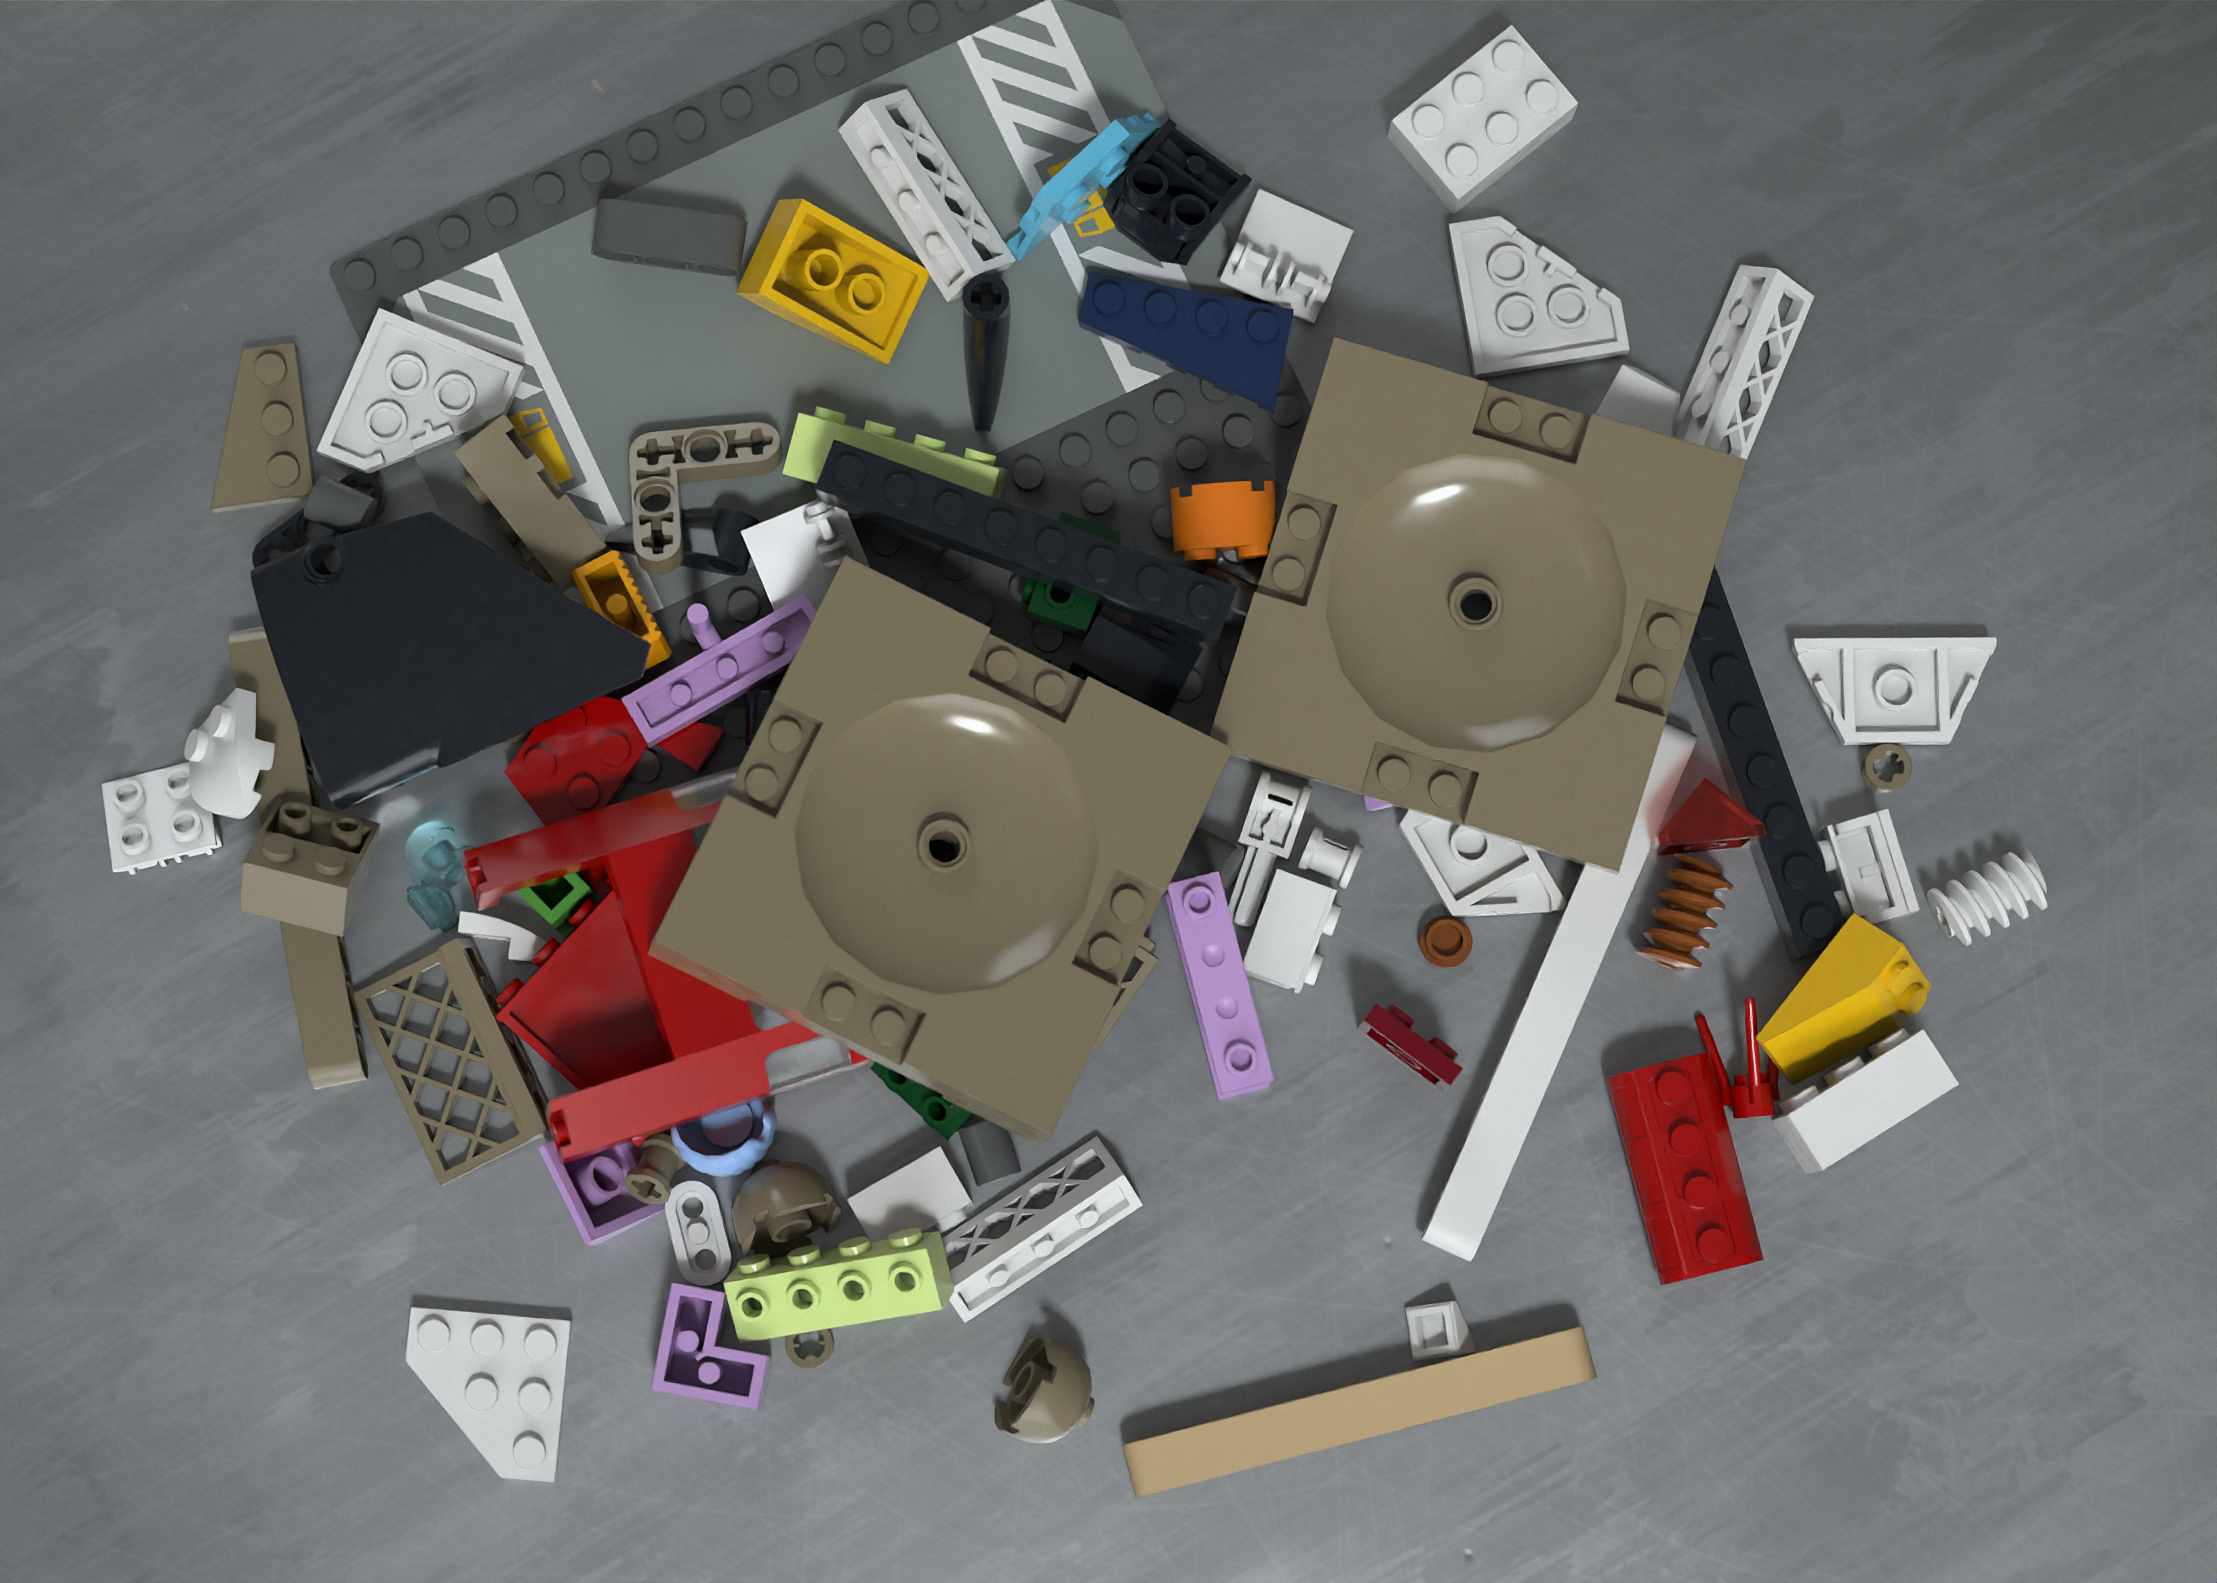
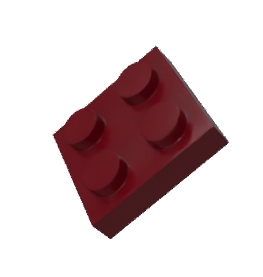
(1428, 1058)

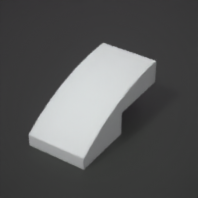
(523, 944)

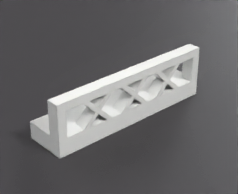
(918, 195)
(1733, 364)
(1036, 1235)

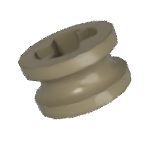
(1895, 781)
(810, 1360)

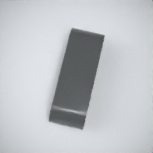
(669, 237)

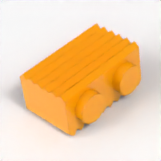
(615, 595)

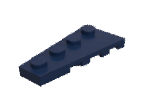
(1211, 336)

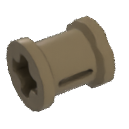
(655, 1170)

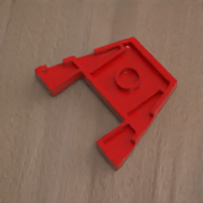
(586, 759)

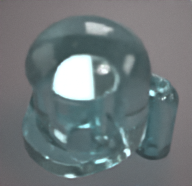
(436, 860)

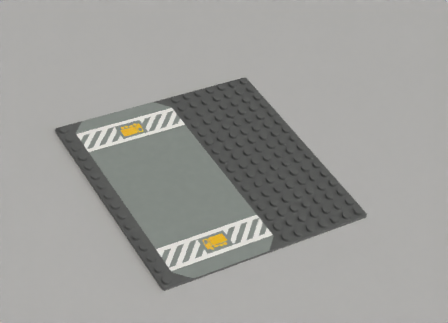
(672, 349)

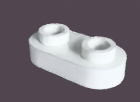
(698, 1234)

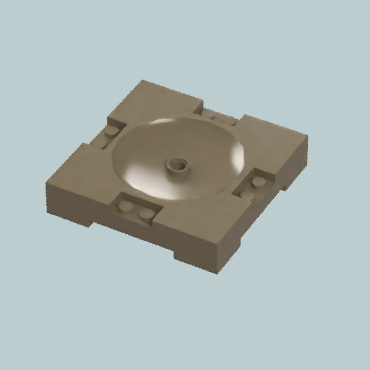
(1452, 489)
(967, 969)

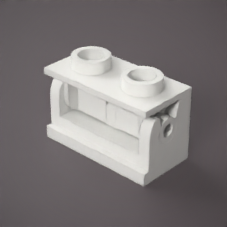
(1868, 868)
(1290, 931)
(913, 1197)

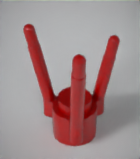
(1752, 1092)

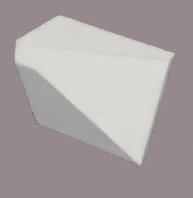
(1438, 1331)

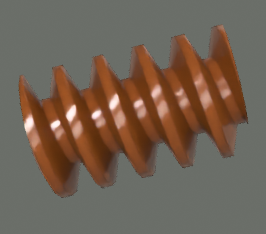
(1685, 914)

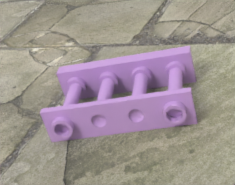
(1218, 986)

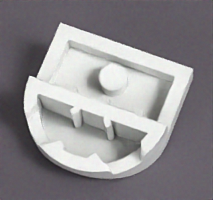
(228, 757)

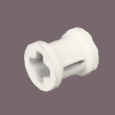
(1330, 857)

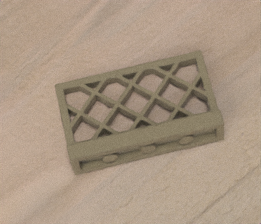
(498, 1043)

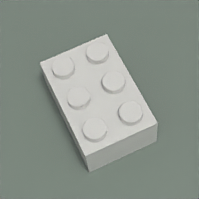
(1482, 119)
(1863, 1099)

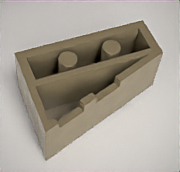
(529, 503)

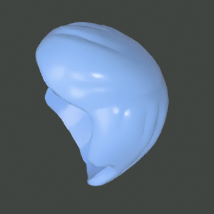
(727, 1140)

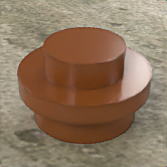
(1445, 941)

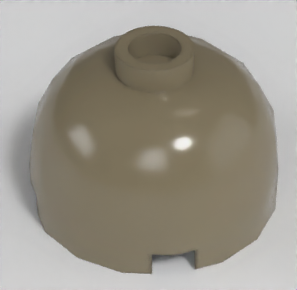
(782, 1206)
(1047, 1392)

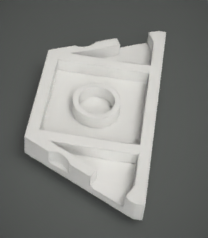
(1893, 686)
(1480, 871)

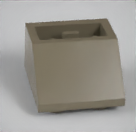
(308, 867)

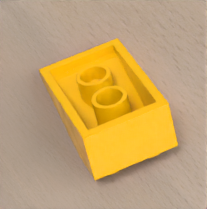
(833, 280)
(1845, 1001)

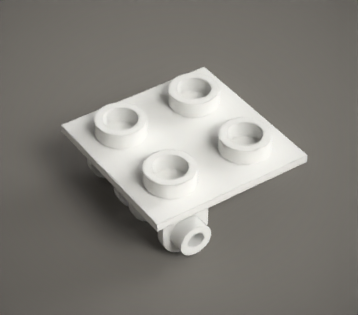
(1286, 255)
(802, 551)
(156, 820)

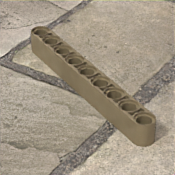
(314, 958)

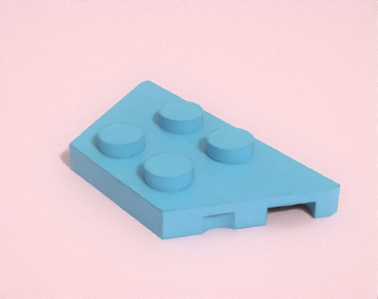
(1067, 192)

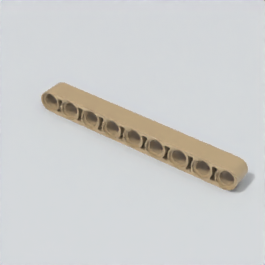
(1359, 1411)

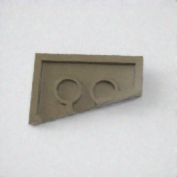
(267, 434)

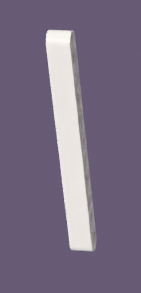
(1548, 1019)

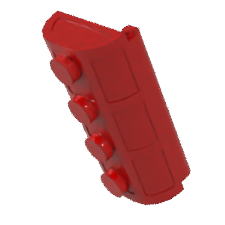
(1685, 1168)

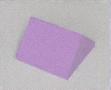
(597, 1192)

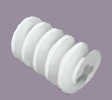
(1988, 896)

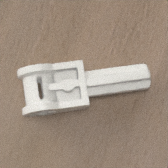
(1268, 834)

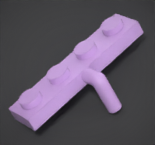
(719, 672)

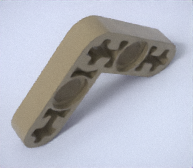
(668, 474)

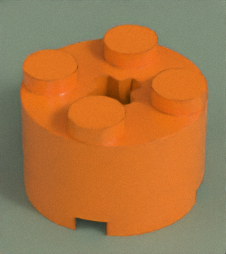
(1223, 519)

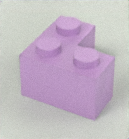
(691, 1354)

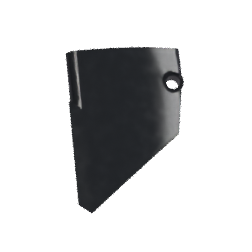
(426, 651)

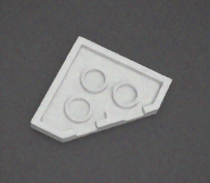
(1528, 303)
(414, 394)
(498, 1382)

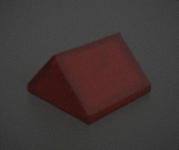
(1707, 823)

